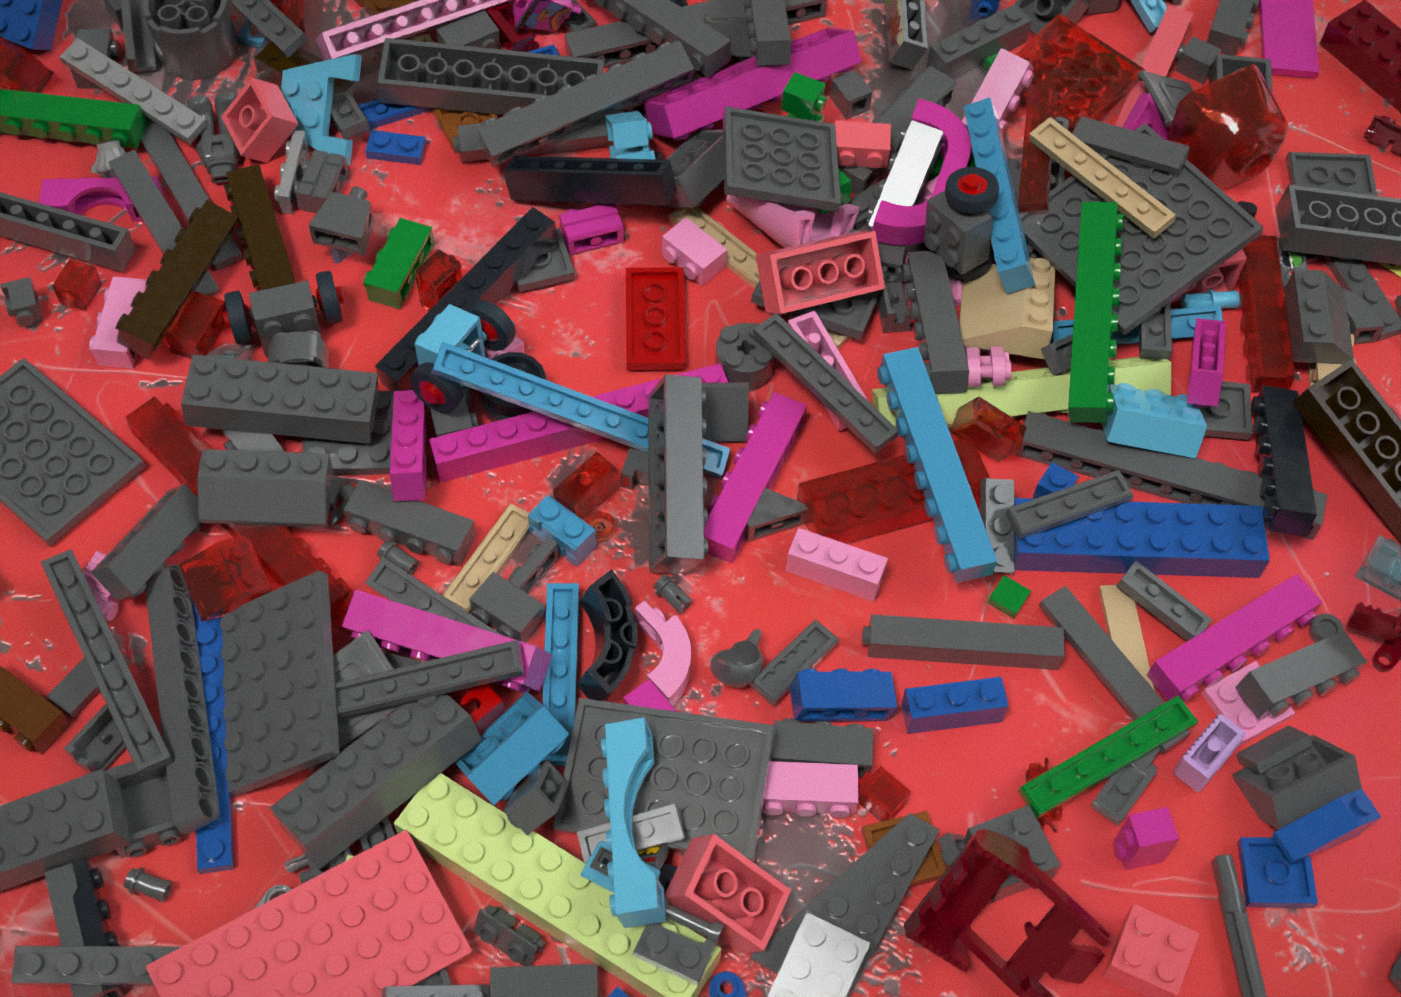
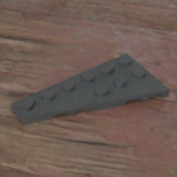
(864, 894)

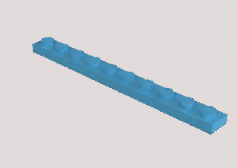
(557, 401)

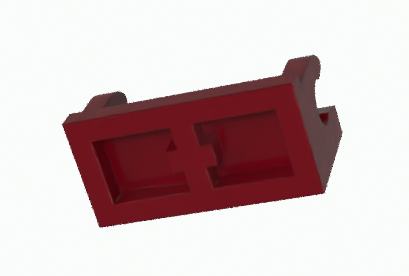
(511, 37)

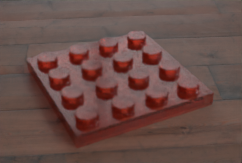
(1086, 70)

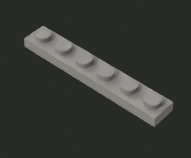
(134, 90)

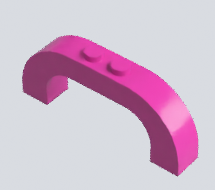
(906, 224)

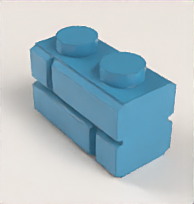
(574, 536)

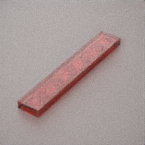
(1036, 164)

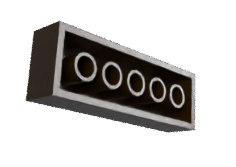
(1360, 435)

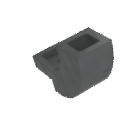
(1362, 319)

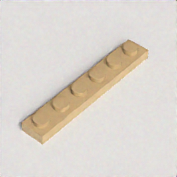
(1102, 177)

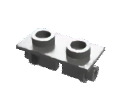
(495, 926)

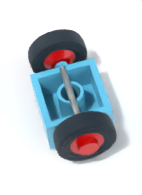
(471, 330)

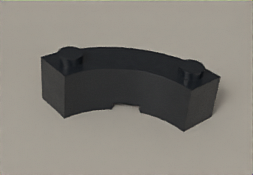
(615, 636)

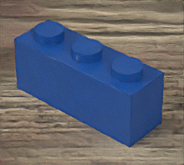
(843, 695)
(954, 705)

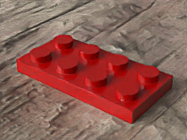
(655, 319)

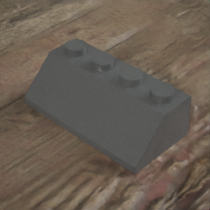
(264, 488)

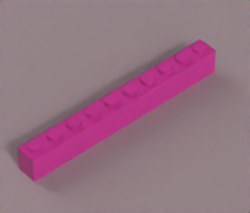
(534, 433)

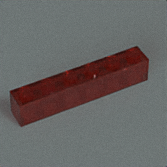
(1264, 317)

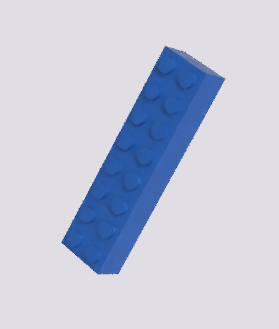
(1160, 536)

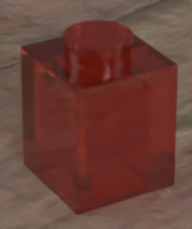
(77, 285)
(882, 794)

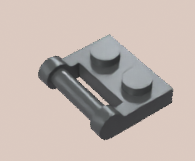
(675, 952)

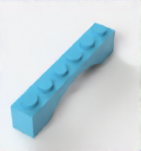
(629, 756)

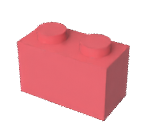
(863, 143)

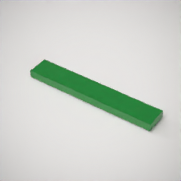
(1107, 756)

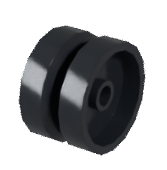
(499, 409)

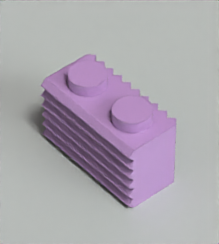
(1209, 752)

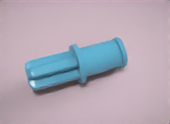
(1226, 299)

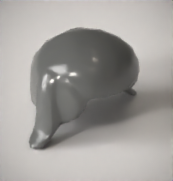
(740, 664)

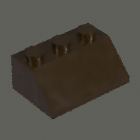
(271, 63)

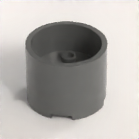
(192, 36)

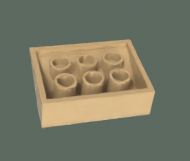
(1014, 320)

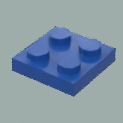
(1270, 877)

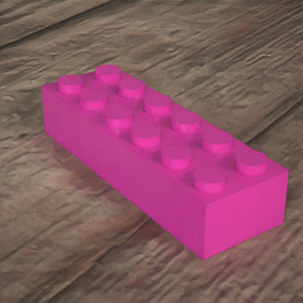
(434, 637)

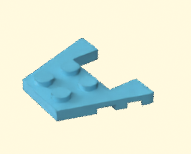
(310, 96)

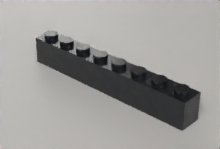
(486, 281)

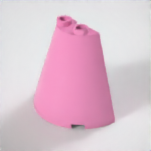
(795, 224)

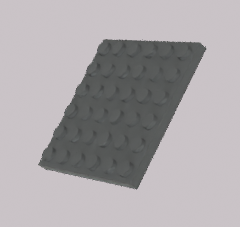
(1157, 270)

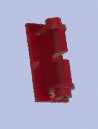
(1382, 131)

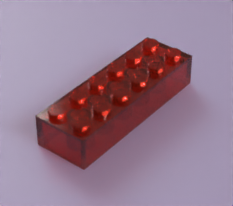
(877, 497)

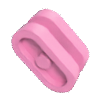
(994, 366)

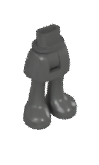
(215, 151)

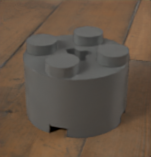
(299, 349)
(744, 356)

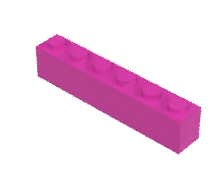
(753, 472)
(1235, 639)

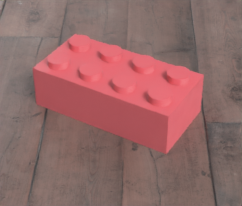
(820, 272)

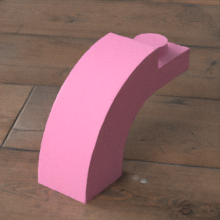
(673, 641)

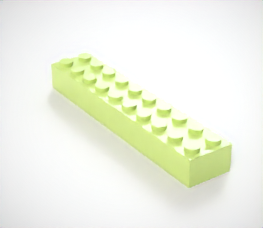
(536, 883)

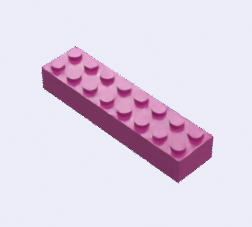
(748, 85)

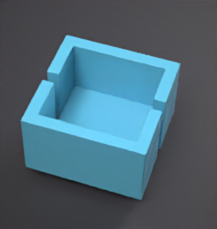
(630, 136)

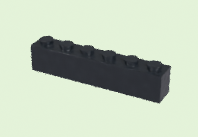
(590, 180)
(1283, 462)

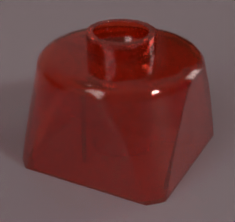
(1230, 127)

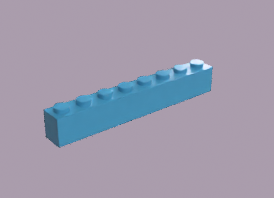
(1007, 229)
(936, 466)

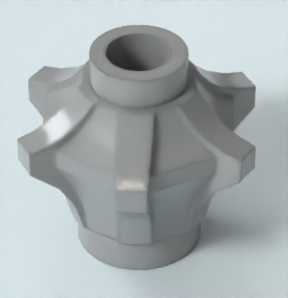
(106, 153)

